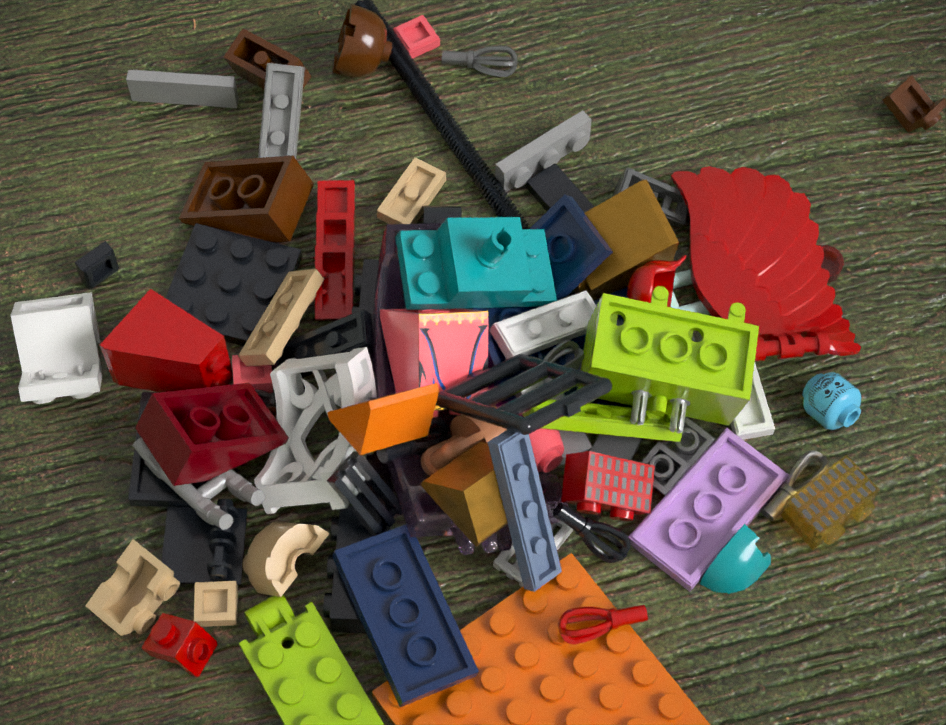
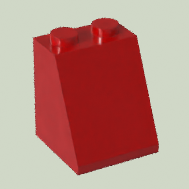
(165, 349)

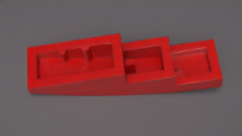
(335, 249)

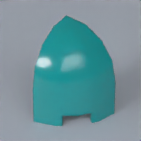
(737, 564)

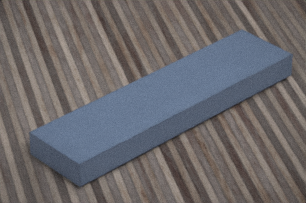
(525, 508)

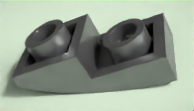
(676, 458)

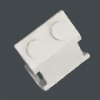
(57, 347)

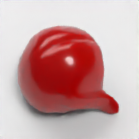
(652, 275)

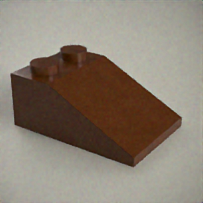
(250, 197)

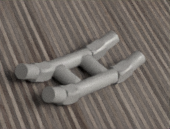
(200, 498)

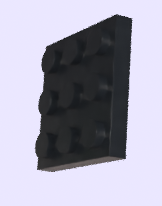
(230, 279)

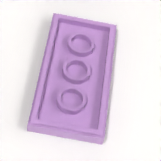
(707, 508)

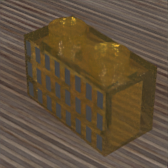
(830, 503)

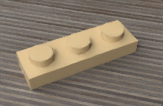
(281, 318)

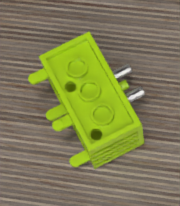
(660, 366)

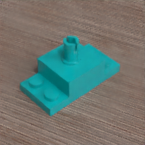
(475, 265)

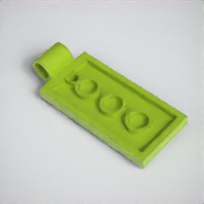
(311, 678)

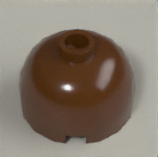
(361, 44)

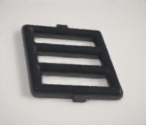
(508, 414)

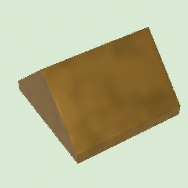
(469, 493)

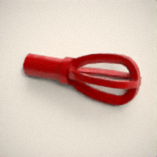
(613, 618)

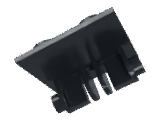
(203, 550)

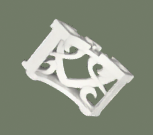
(291, 472)

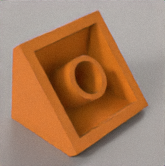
(387, 419)

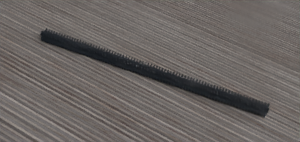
(447, 125)

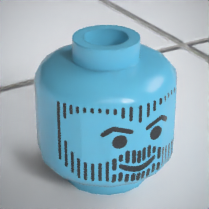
(832, 400)

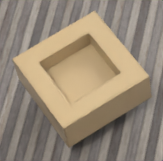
(216, 603)

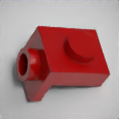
(180, 643)

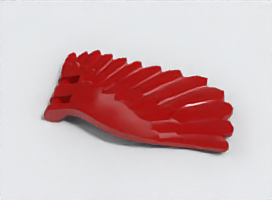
(761, 251)

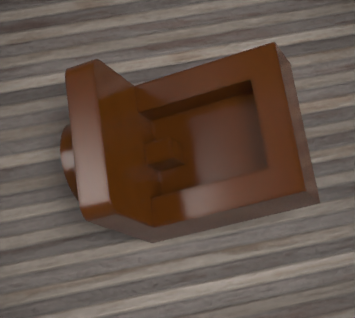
(913, 105)

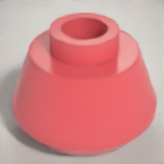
(547, 449)

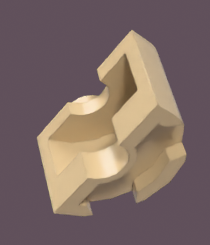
(274, 553)
(133, 591)

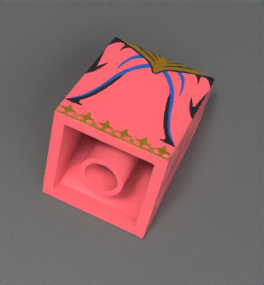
(435, 347)

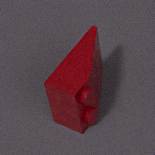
(208, 430)

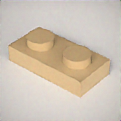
(411, 193)

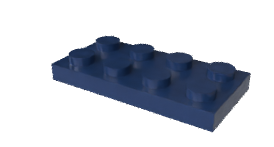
(405, 615)

